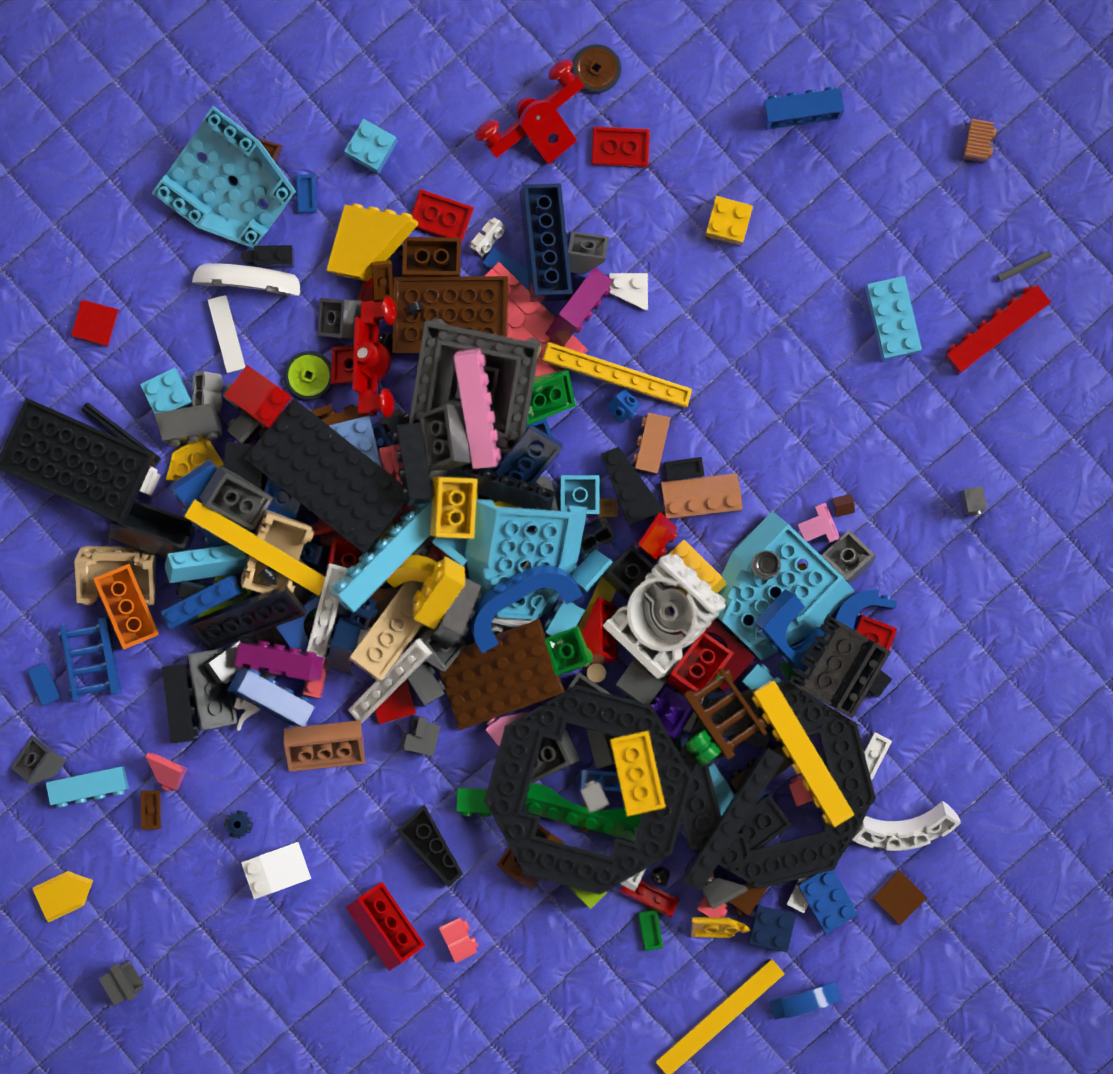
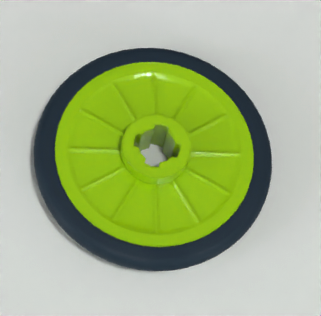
(297, 369)

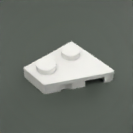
(631, 288)

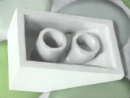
(276, 870)

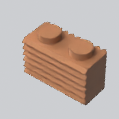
(979, 140)

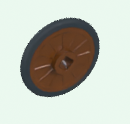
(605, 59)

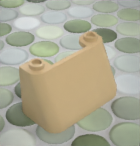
(283, 534)
(98, 560)

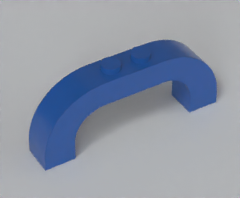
(513, 590)

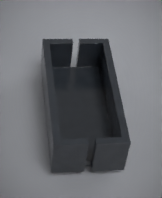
(154, 530)

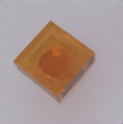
(608, 507)

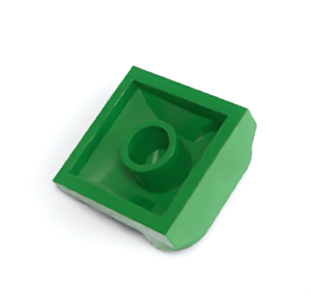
(568, 651)

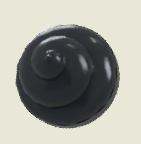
(268, 576)
(660, 875)

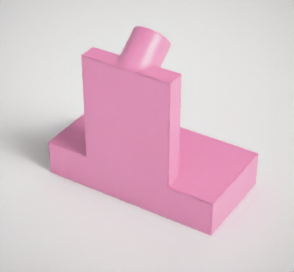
(819, 525)

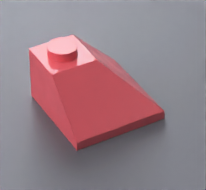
(166, 771)

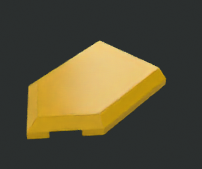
(190, 457)
(62, 894)
(716, 927)

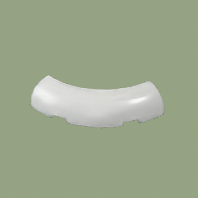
(248, 278)
(907, 833)

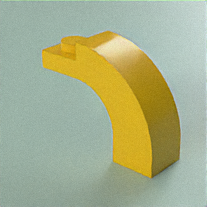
(412, 569)

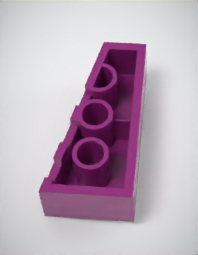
(579, 307)
(280, 660)

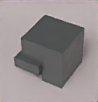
(421, 737)
(122, 982)

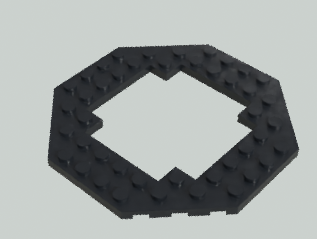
(514, 773)
(805, 854)

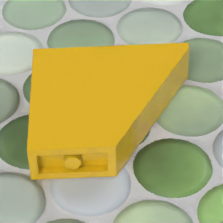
(367, 238)

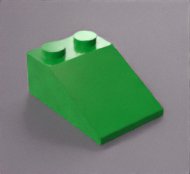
(550, 395)

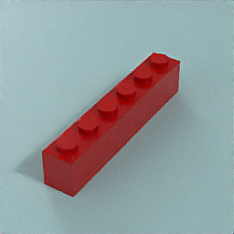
(997, 329)

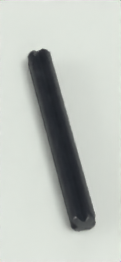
(115, 429)

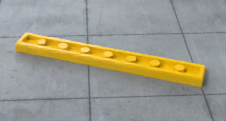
(616, 375)
(256, 547)
(720, 1017)

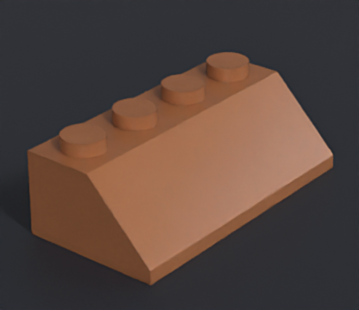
(701, 496)
(324, 746)

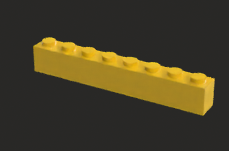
(803, 754)

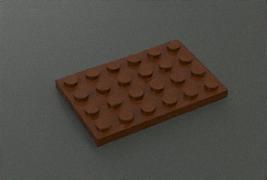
(460, 301)
(502, 678)

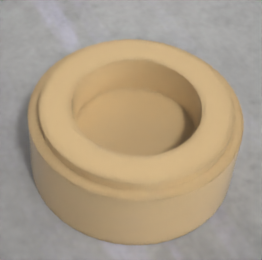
(596, 672)

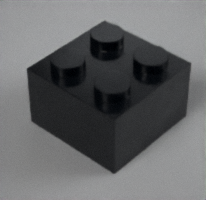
(628, 572)

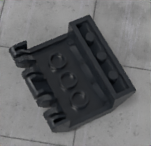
(840, 667)

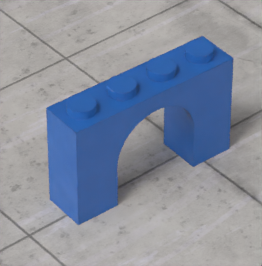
(191, 488)
(188, 609)
(774, 625)
(294, 632)

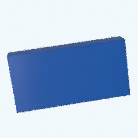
(306, 193)
(44, 684)

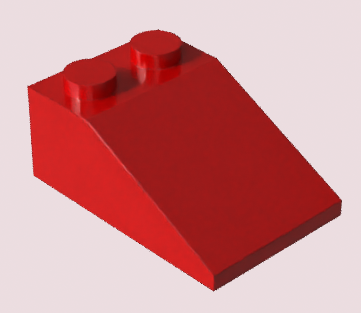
(258, 396)
(657, 537)
(596, 637)

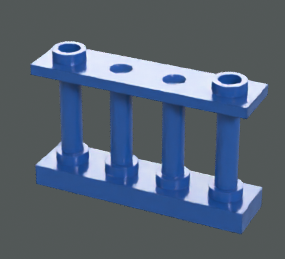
(108, 665)

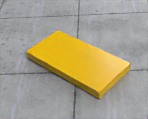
(637, 773)

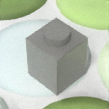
(594, 796)

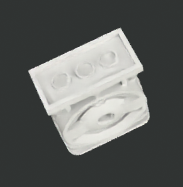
(638, 623)

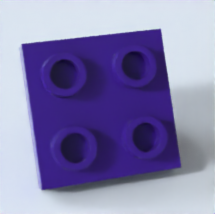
(672, 711)

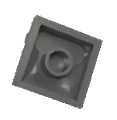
(849, 557)

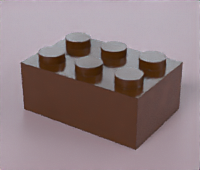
(431, 257)

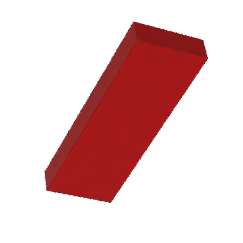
(652, 898)

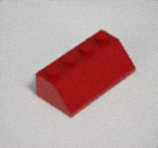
(385, 926)

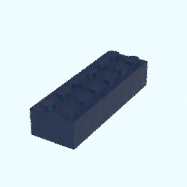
(545, 242)

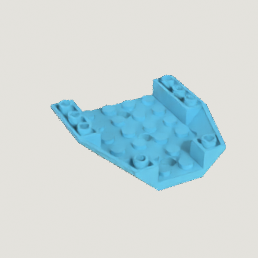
(203, 189)
(503, 544)
(817, 587)

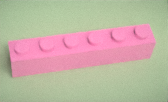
(476, 408)

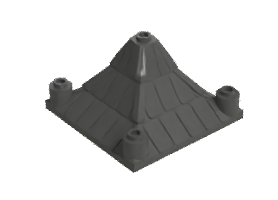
(509, 370)

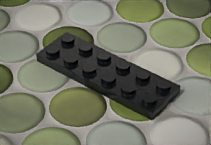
(247, 618)

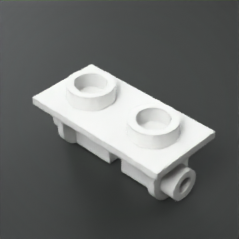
(483, 243)

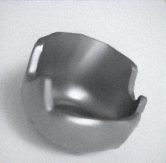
(766, 565)

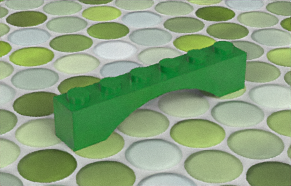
(547, 803)

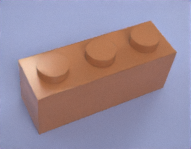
(651, 443)

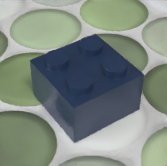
(342, 645)
(772, 928)

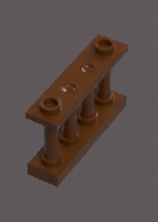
(717, 730)

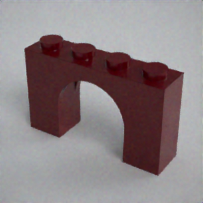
(742, 654)

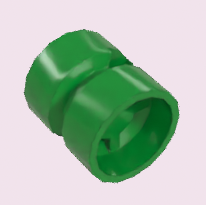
(702, 747)

